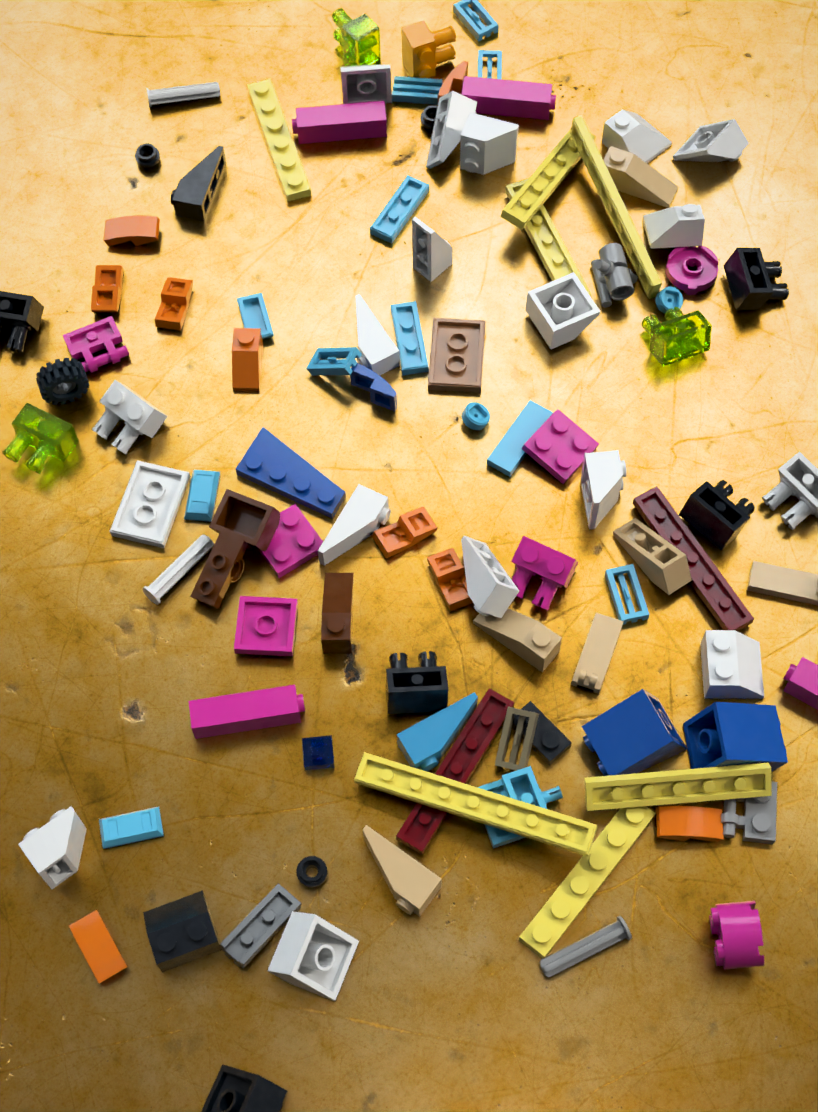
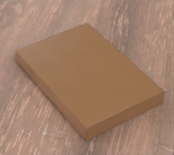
(456, 355)

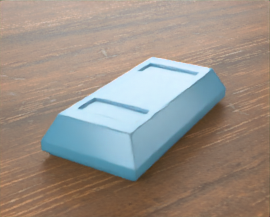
(255, 314)
(202, 495)
(131, 827)

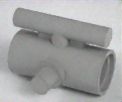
(612, 274)

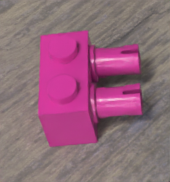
(537, 559)

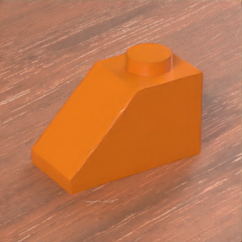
(247, 359)

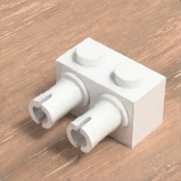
(127, 405)
(797, 479)

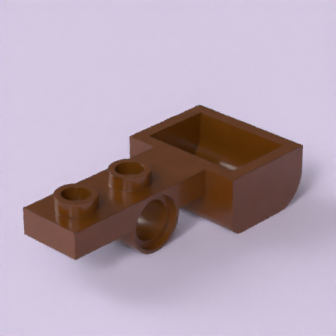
(239, 524)

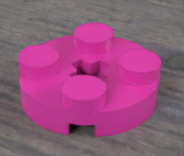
(689, 280)

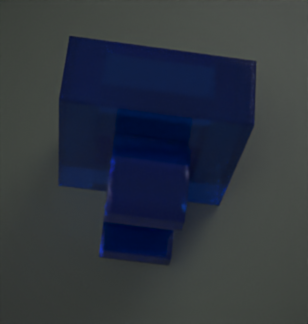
(318, 752)

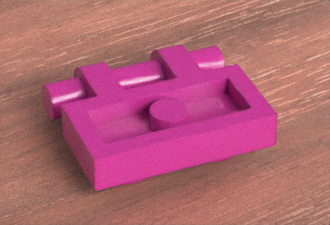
(94, 338)

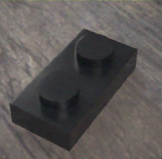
(548, 739)

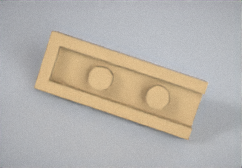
(783, 582)
(597, 652)

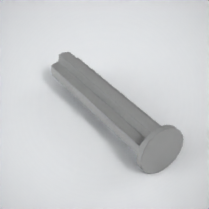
(585, 947)

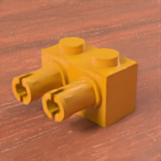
(421, 51)

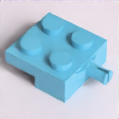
(522, 787)

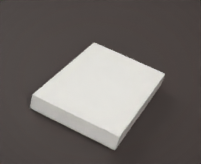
(150, 504)

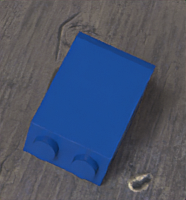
(633, 735)
(735, 736)

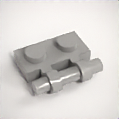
(758, 818)

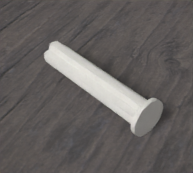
(183, 93)
(178, 569)

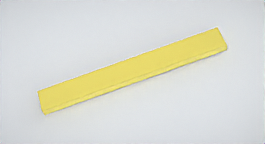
(615, 207)
(476, 804)

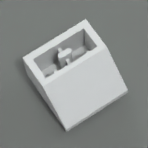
(56, 846)

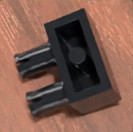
(750, 279)
(20, 313)
(715, 514)
(416, 688)

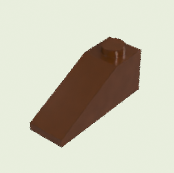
(337, 613)

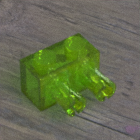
(358, 38)
(678, 336)
(45, 433)

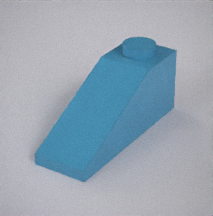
(431, 738)

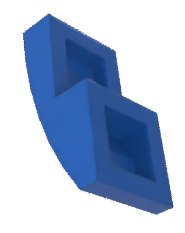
(380, 390)

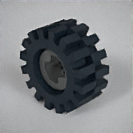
(62, 381)

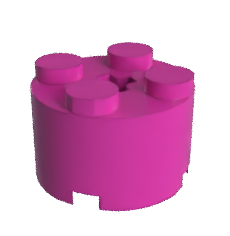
(738, 935)

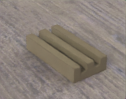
(505, 736)

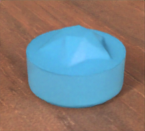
(668, 298)
(475, 416)

